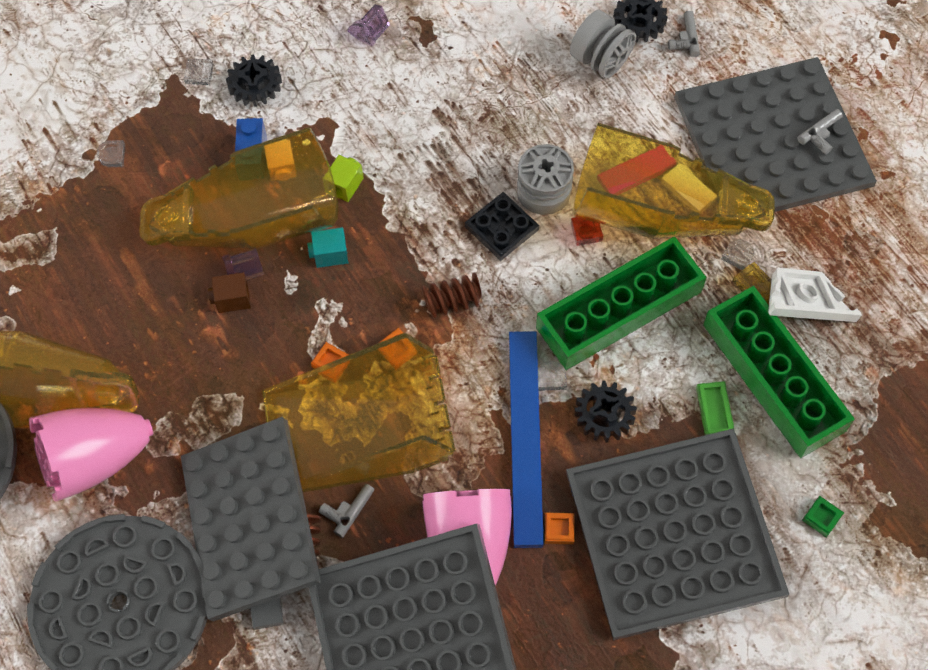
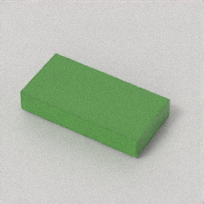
(714, 407)

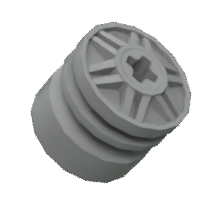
(602, 43)
(545, 179)

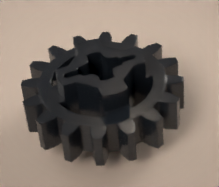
(641, 17)
(265, 83)
(599, 421)

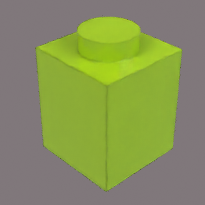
(347, 176)

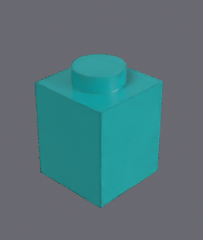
(328, 247)

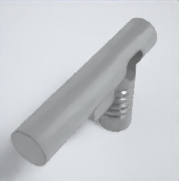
(687, 37)
(820, 132)
(347, 511)

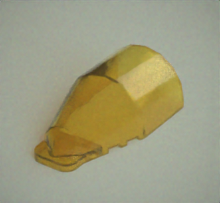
(662, 193)
(249, 201)
(52, 377)

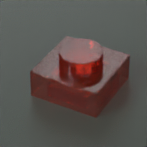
(586, 231)

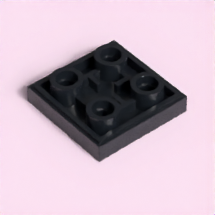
(501, 226)

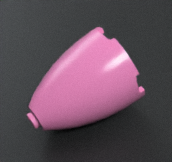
(86, 446)
(459, 509)

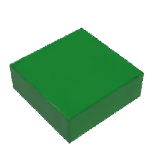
(823, 516)

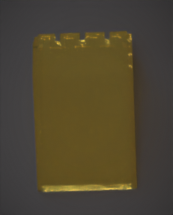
(366, 415)

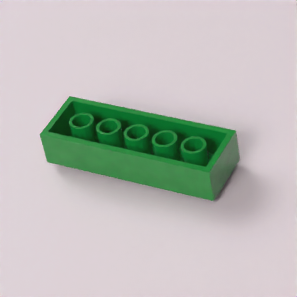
(620, 302)
(778, 372)

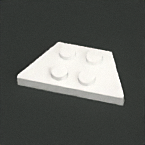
(807, 296)

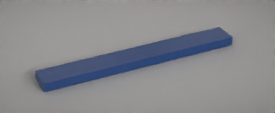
(525, 440)

